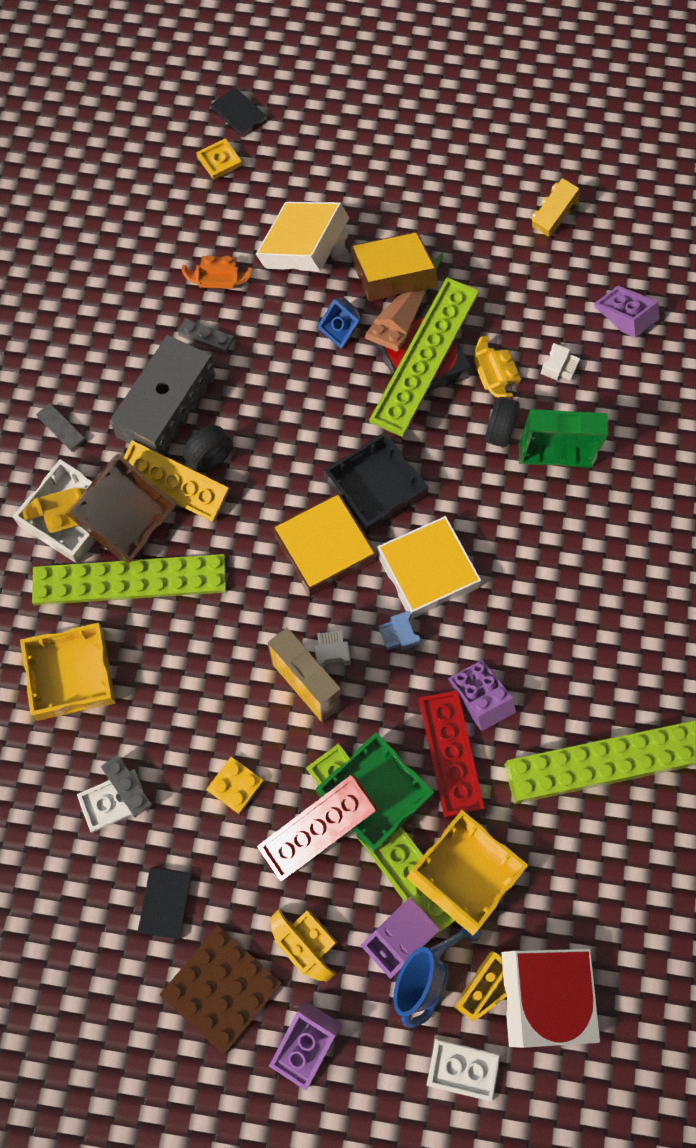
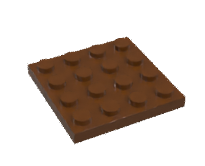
(220, 989)

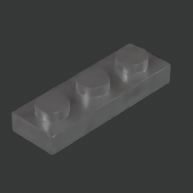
(205, 335)
(126, 786)

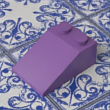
(628, 310)
(305, 1045)

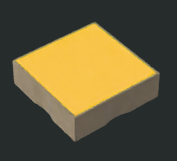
(305, 675)

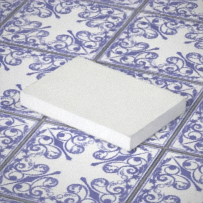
(103, 805)
(463, 1070)

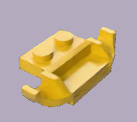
(495, 368)
(53, 509)
(304, 943)

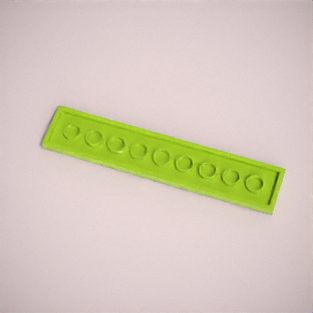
(424, 357)
(128, 580)
(395, 856)

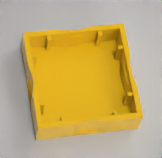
(67, 672)
(467, 872)

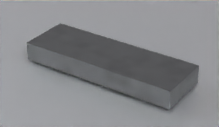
(60, 427)

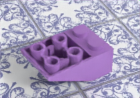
(483, 695)
(399, 937)

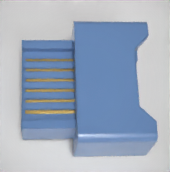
(399, 633)

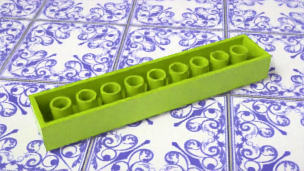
(602, 762)

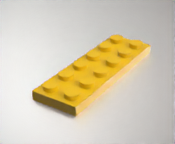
(178, 481)

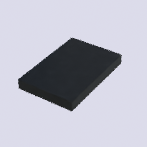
(239, 112)
(164, 903)

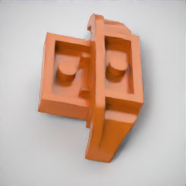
(216, 273)

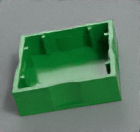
(562, 438)
(389, 783)

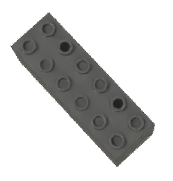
(155, 417)

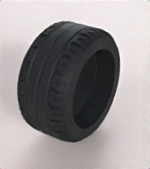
(502, 421)
(207, 448)

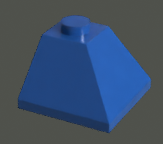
(339, 321)

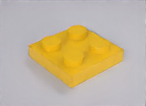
(219, 159)
(235, 785)

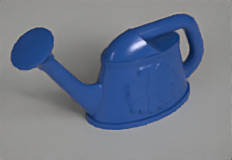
(424, 980)

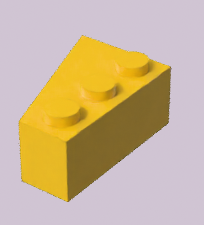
(555, 207)
(484, 989)

